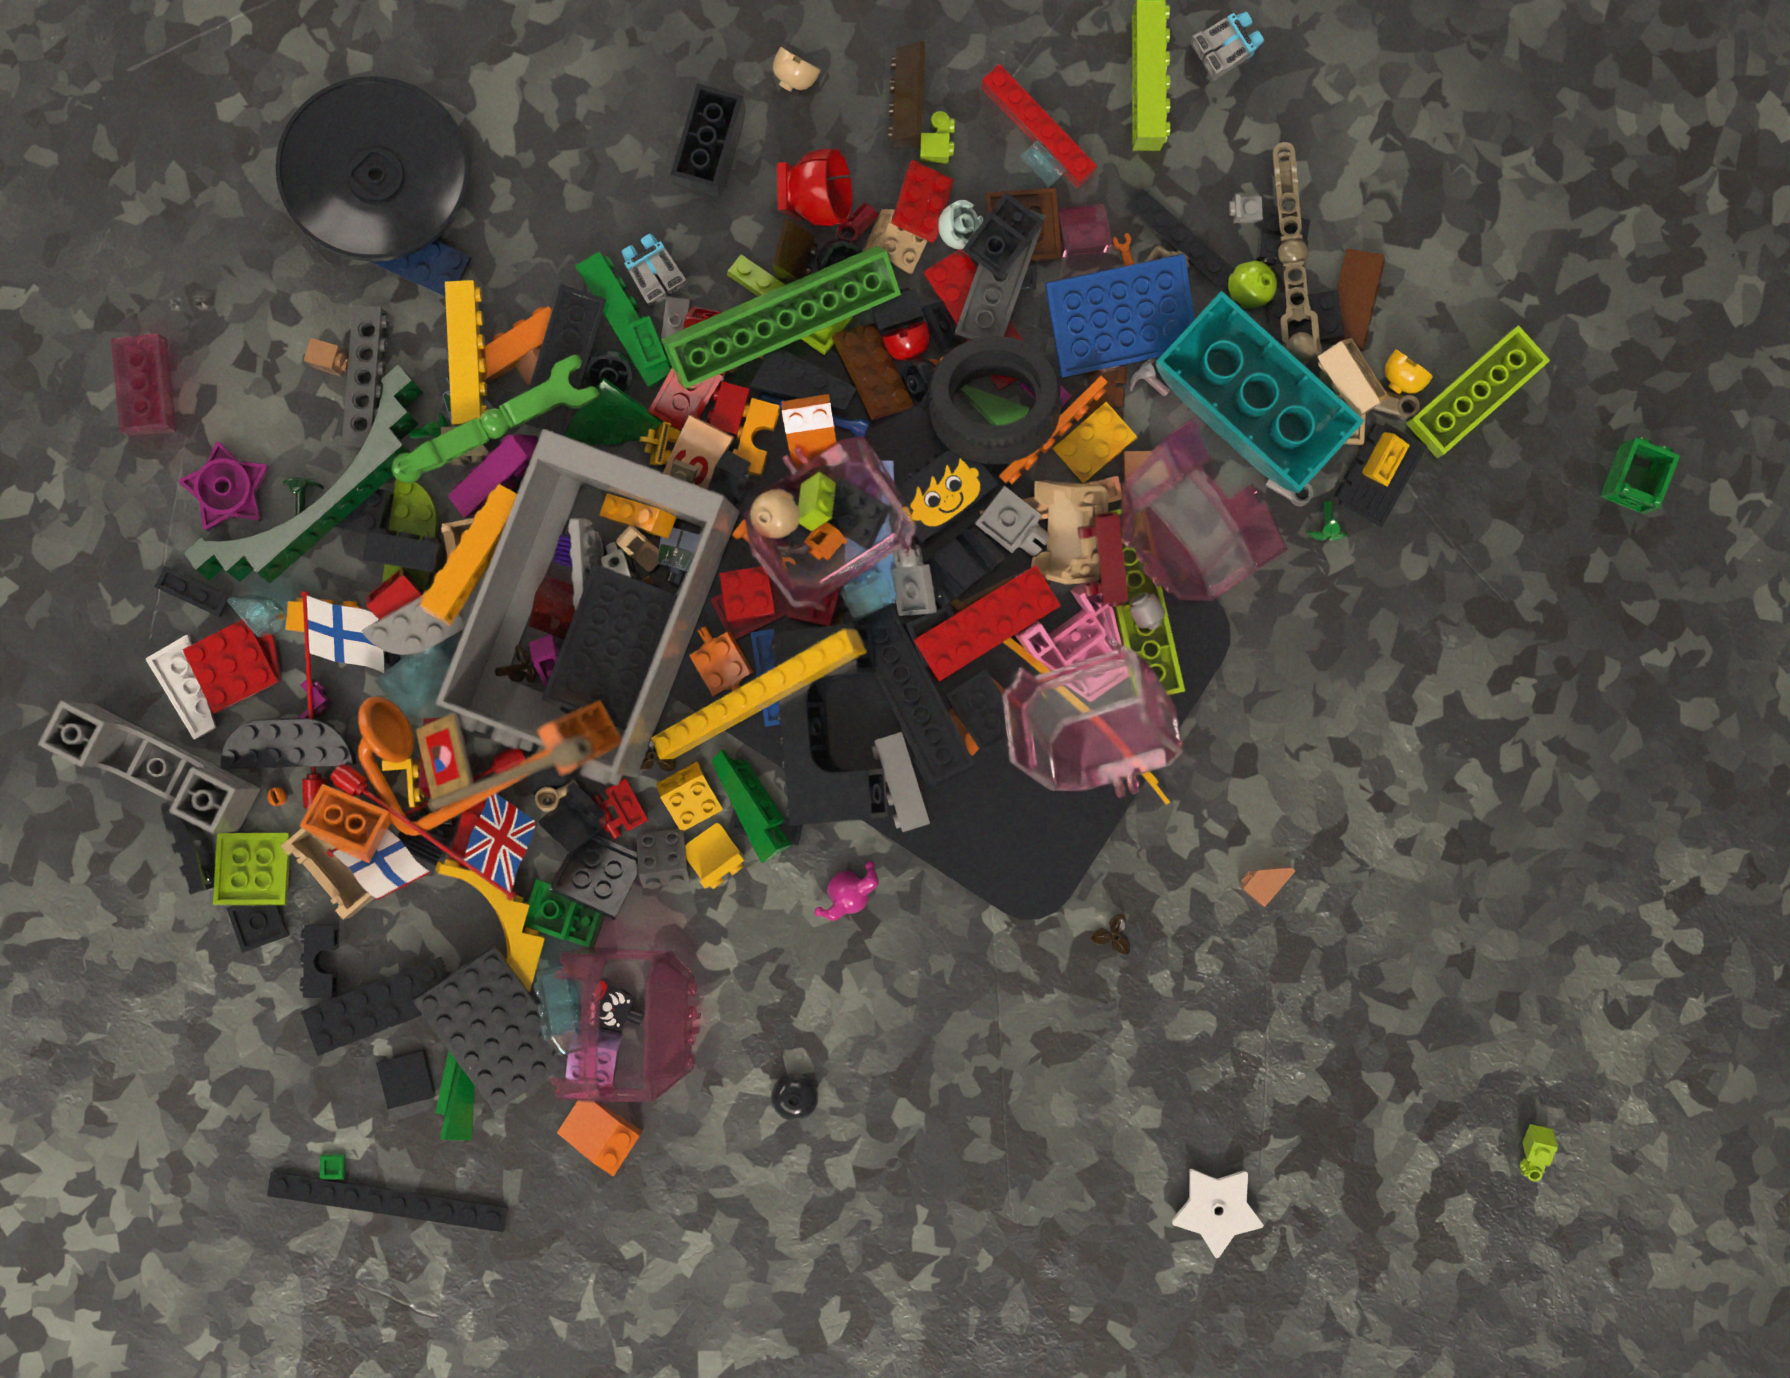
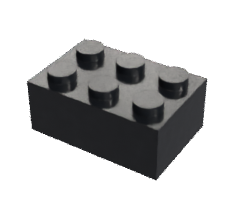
(405, 550)

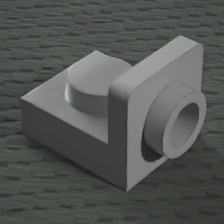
(1246, 209)

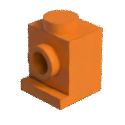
(824, 541)

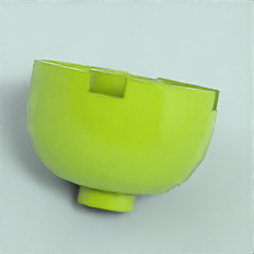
(1252, 284)

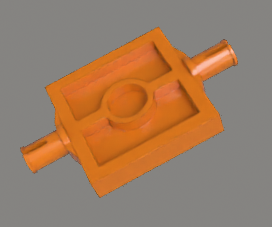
(720, 662)

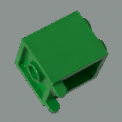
(1634, 485)

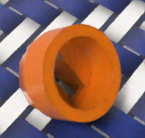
(281, 795)

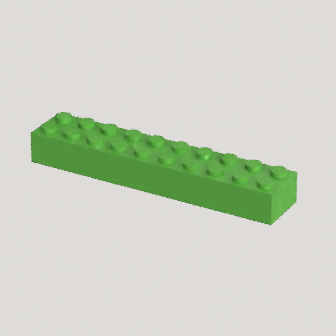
(781, 316)

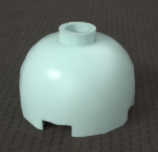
(958, 224)

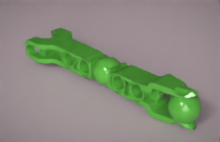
(496, 422)

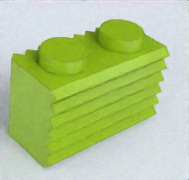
(816, 501)

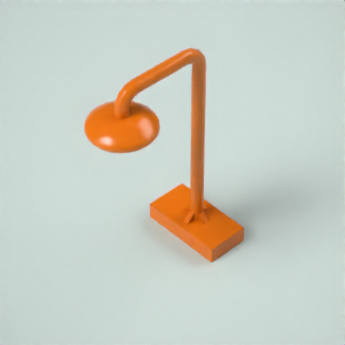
(392, 739)

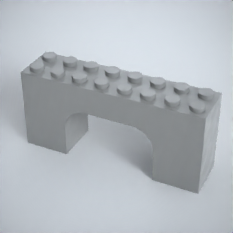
(194, 786)

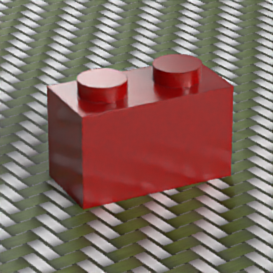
(729, 408)

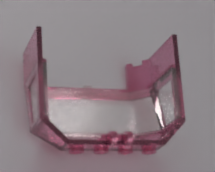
(1188, 527)
(796, 571)
(1092, 723)

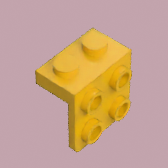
(415, 794)
(713, 856)

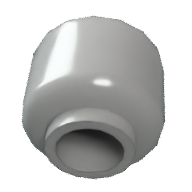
(1147, 611)

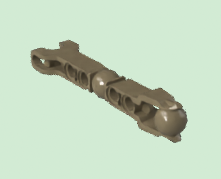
(1293, 255)

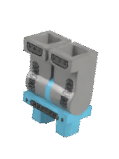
(1226, 44)
(647, 265)

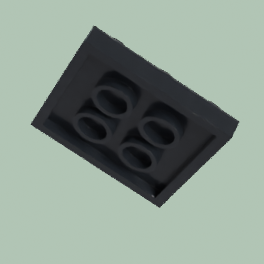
(597, 876)

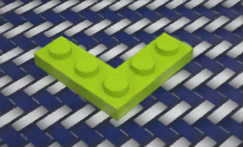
(753, 277)

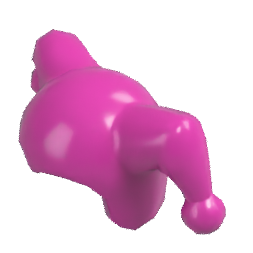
(849, 893)

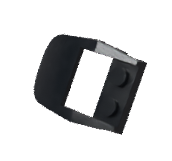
(193, 850)

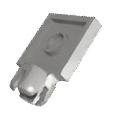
(1012, 523)
(912, 583)

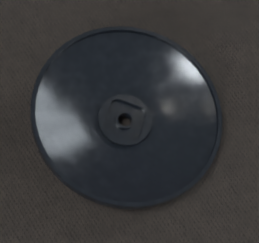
(362, 129)

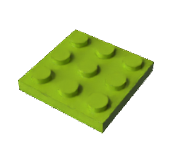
(251, 869)

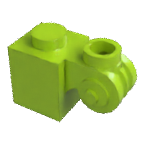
(936, 146)
(1539, 1150)

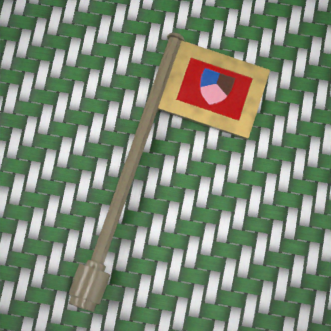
(449, 768)

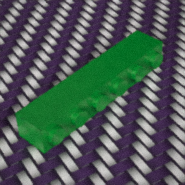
(619, 312)

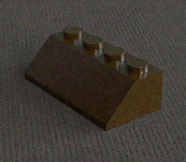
(907, 96)

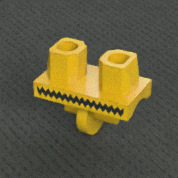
(663, 434)

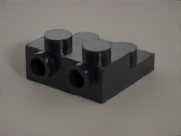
(1270, 238)

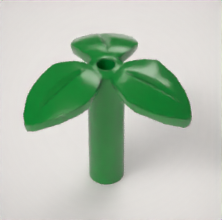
(430, 430)
(1331, 527)

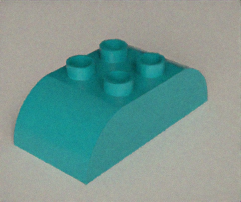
(1257, 395)

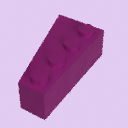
(500, 467)

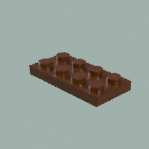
(872, 371)

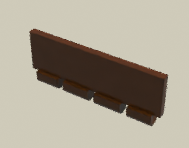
(1114, 395)

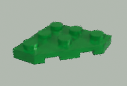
(610, 418)

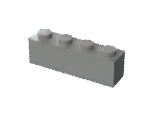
(902, 782)

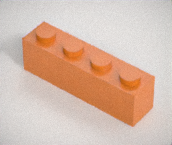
(511, 347)

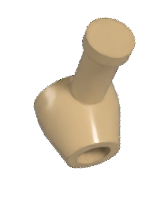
(551, 795)

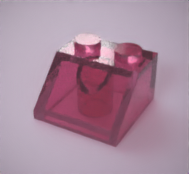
(1084, 230)

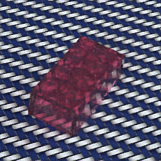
(143, 385)

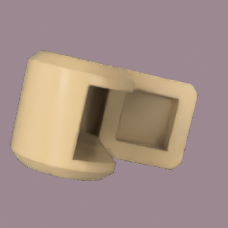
(638, 548)

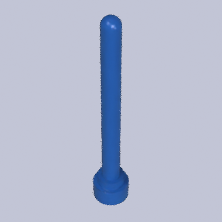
(857, 426)

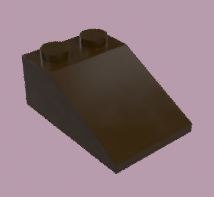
(793, 252)

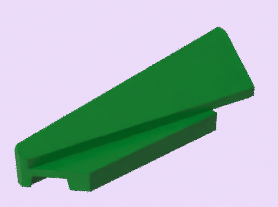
(753, 806)
(456, 1102)

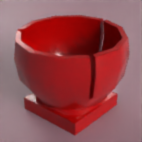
(807, 193)

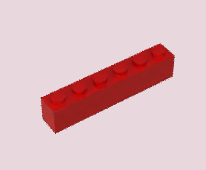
(1037, 124)

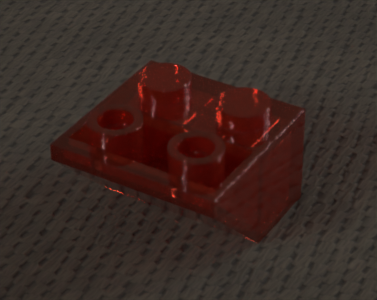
(553, 607)

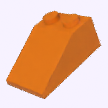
(808, 426)
(346, 822)
(599, 1134)

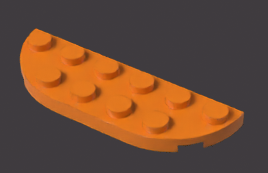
(1075, 411)

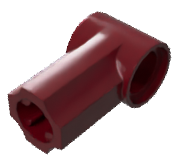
(858, 222)

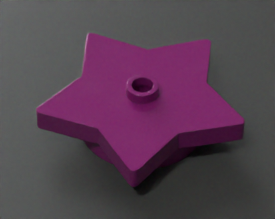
(210, 481)

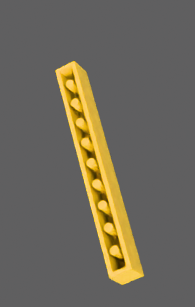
(759, 694)

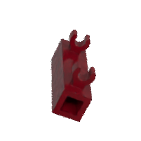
(1110, 559)

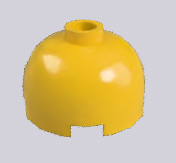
(1405, 374)

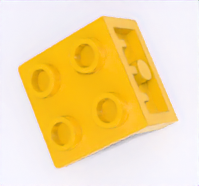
(688, 796)

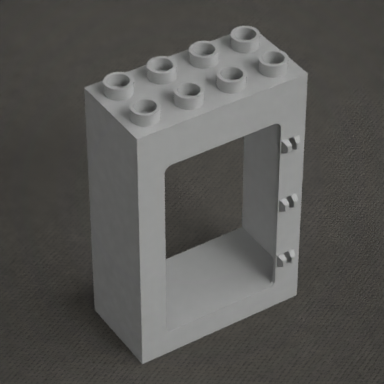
(520, 565)

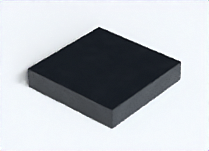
(257, 925)
(406, 1079)

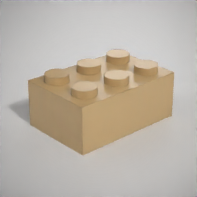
(1352, 377)

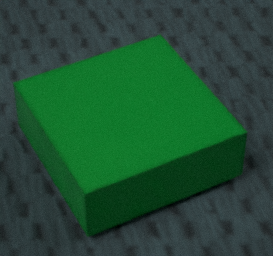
(332, 1166)

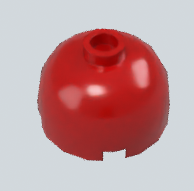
(908, 342)

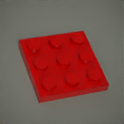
(230, 666)

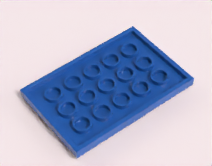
(1119, 314)

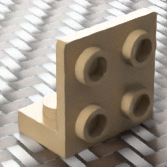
(901, 246)

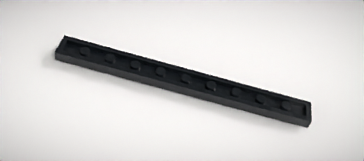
(387, 1201)

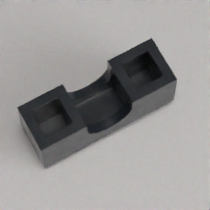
(315, 980)

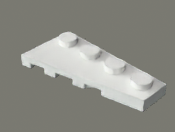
(182, 687)

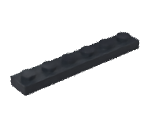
(1182, 239)

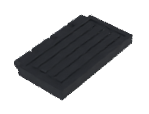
(1368, 497)

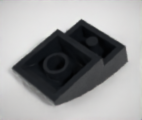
(1003, 235)

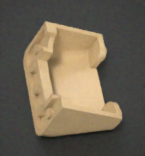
(1070, 506)

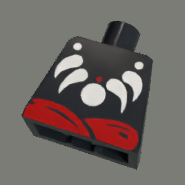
(617, 1006)

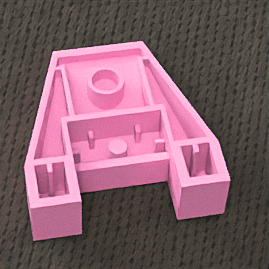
(1078, 638)

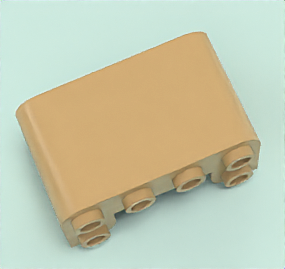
(329, 872)

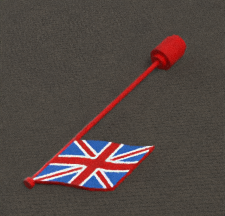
(494, 845)

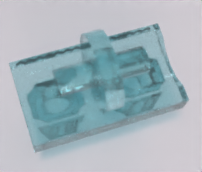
(1042, 164)

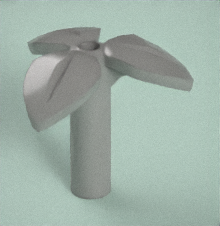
(1148, 373)

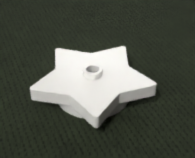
(1206, 1195)

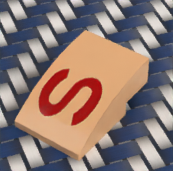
(701, 447)

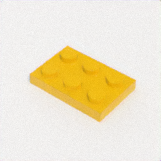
(1095, 443)

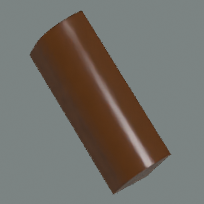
(1358, 293)

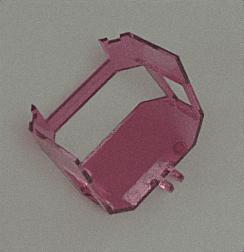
(667, 1025)

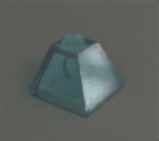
(260, 613)

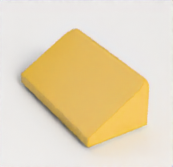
(1385, 458)

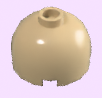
(793, 71)
(775, 514)

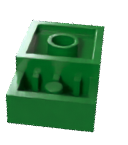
(562, 917)

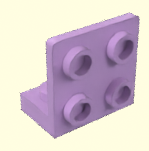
(608, 1048)

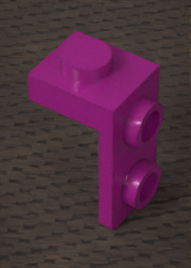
(319, 698)

